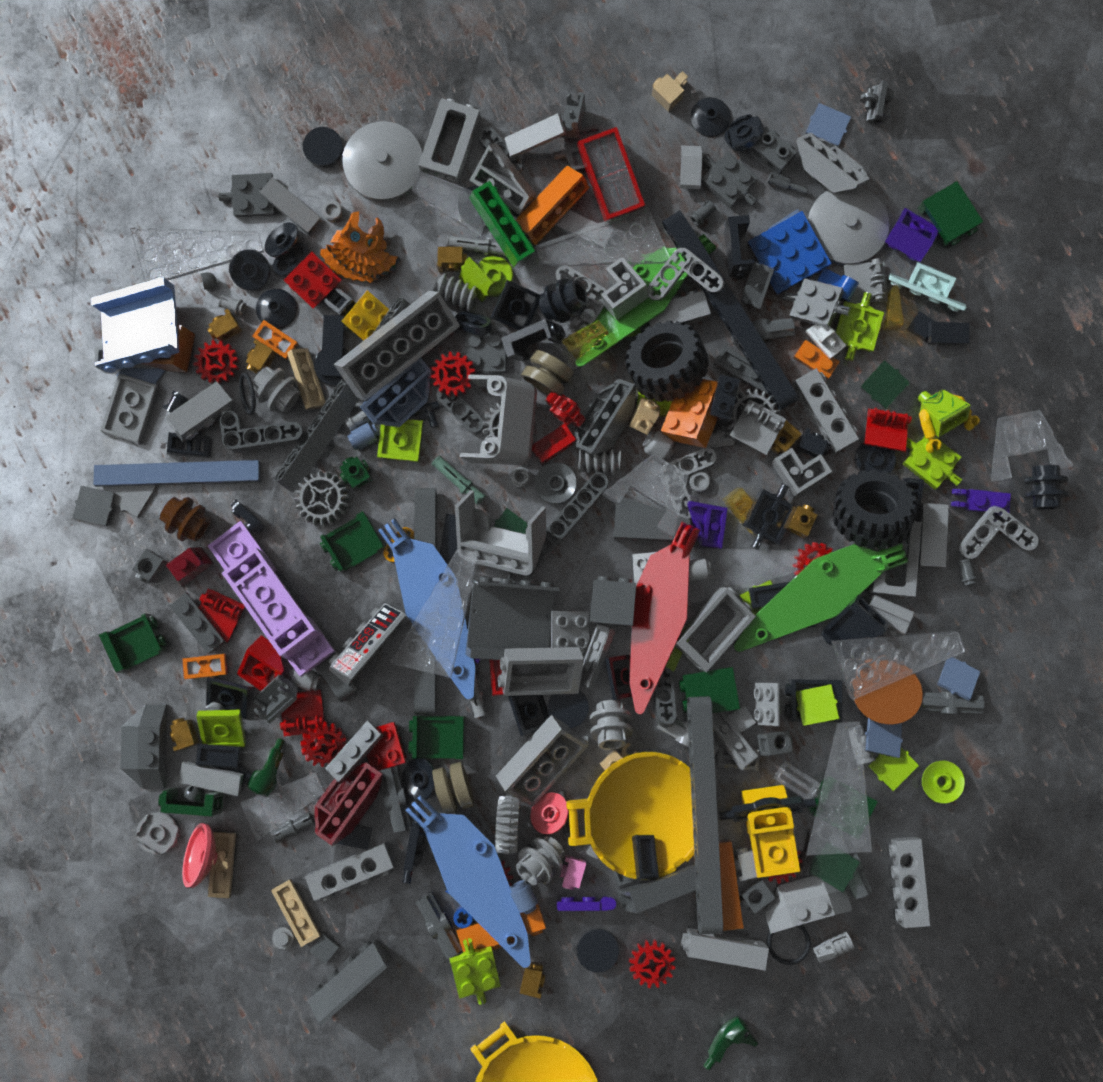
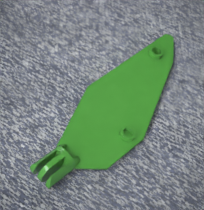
(644, 311)
(820, 592)

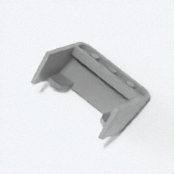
(515, 422)
(498, 546)

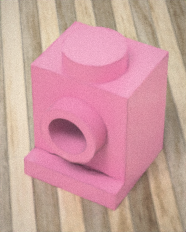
(572, 872)

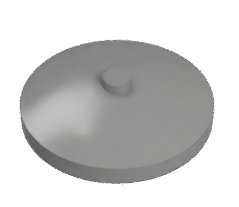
(382, 161)
(849, 225)

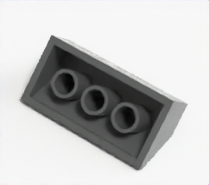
(349, 981)

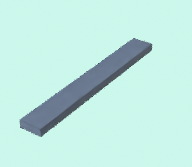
(176, 473)

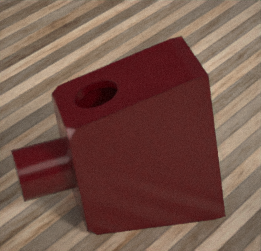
(189, 565)

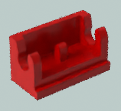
(553, 444)

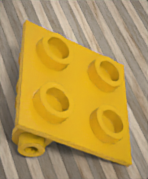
(365, 316)

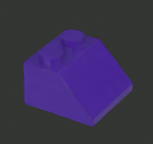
(912, 235)

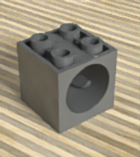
(612, 602)

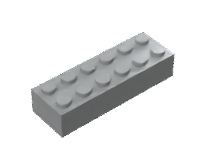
(397, 345)

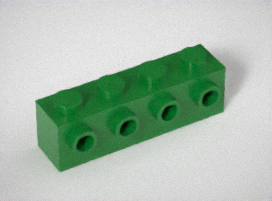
(501, 223)

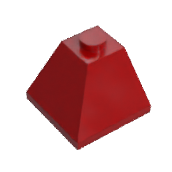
(260, 664)

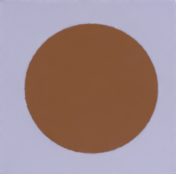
(892, 702)

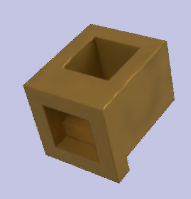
(450, 258)
(224, 326)
(259, 357)
(790, 435)
(798, 527)
(183, 734)
(533, 980)

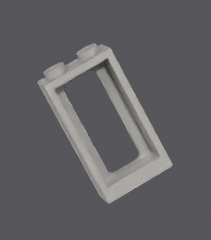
(453, 171)
(909, 589)
(724, 638)
(541, 683)
(725, 949)

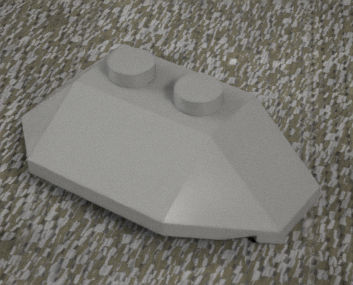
(830, 164)
(804, 903)

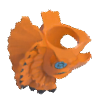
(358, 253)

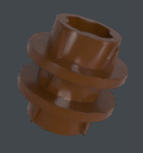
(187, 520)

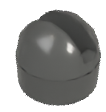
(208, 280)
(192, 793)

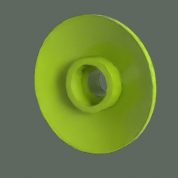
(953, 781)

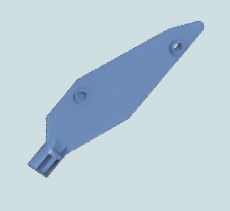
(418, 571)
(474, 877)

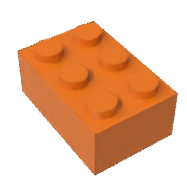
(690, 416)

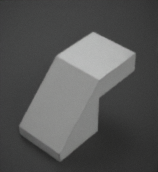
(691, 167)

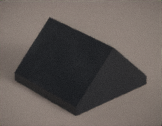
(516, 306)
(619, 676)
(229, 694)
(529, 712)

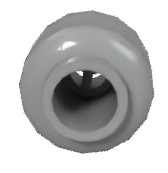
(658, 444)

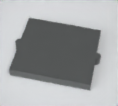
(94, 505)

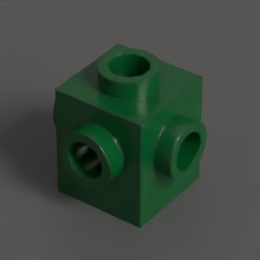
(359, 478)

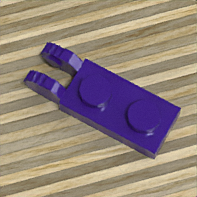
(981, 500)
(586, 904)

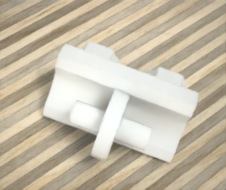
(826, 340)

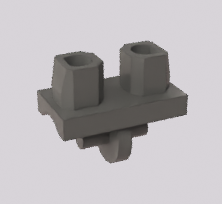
(875, 100)

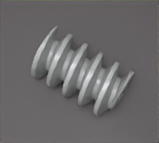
(456, 292)
(600, 461)

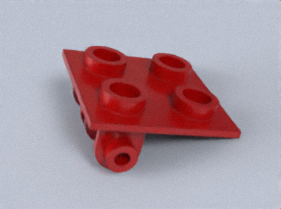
(312, 280)
(887, 429)
(221, 611)
(303, 713)
(388, 750)

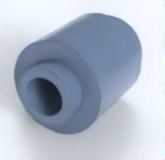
(363, 436)
(523, 897)

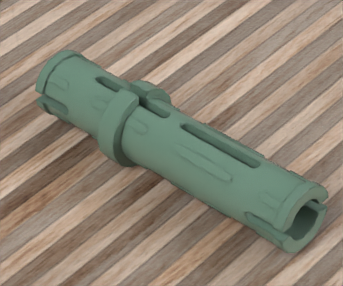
(440, 464)

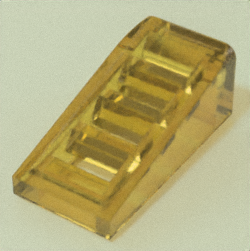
(893, 314)
(580, 342)
(728, 500)

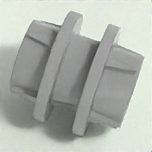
(272, 387)
(610, 725)
(540, 860)

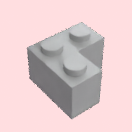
(627, 289)
(796, 474)

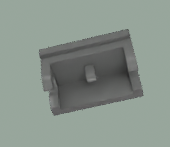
(574, 116)
(757, 284)
(275, 698)

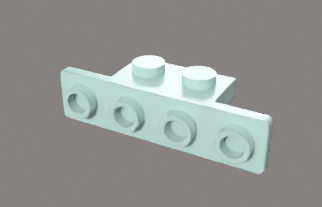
(931, 283)

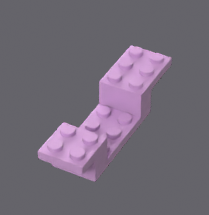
(269, 601)

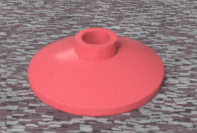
(542, 812)

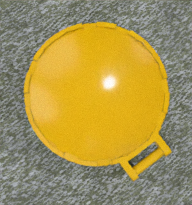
(638, 797)
(531, 1060)

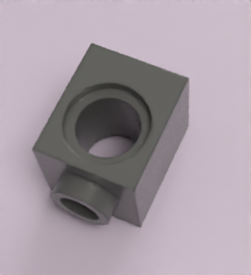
(158, 566)
(767, 743)
(757, 886)

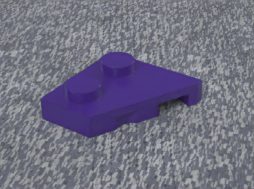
(710, 521)

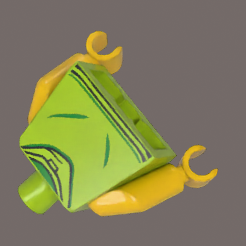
(943, 413)

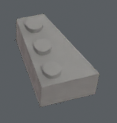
(504, 176)

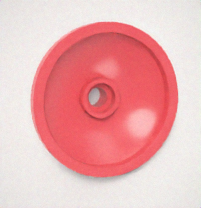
(199, 855)

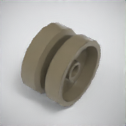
(547, 373)
(450, 789)

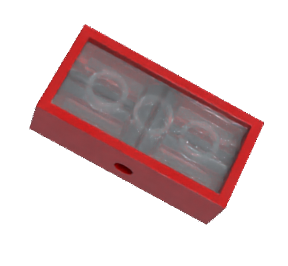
(610, 174)

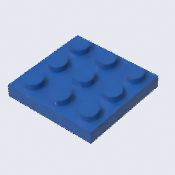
(792, 252)

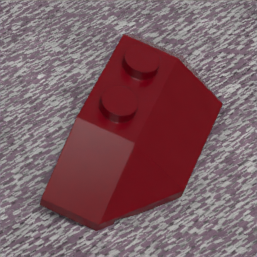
(346, 803)

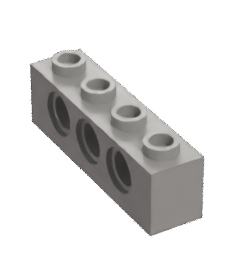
(824, 422)
(318, 879)
(919, 914)

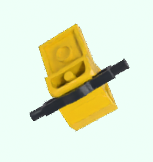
(770, 827)

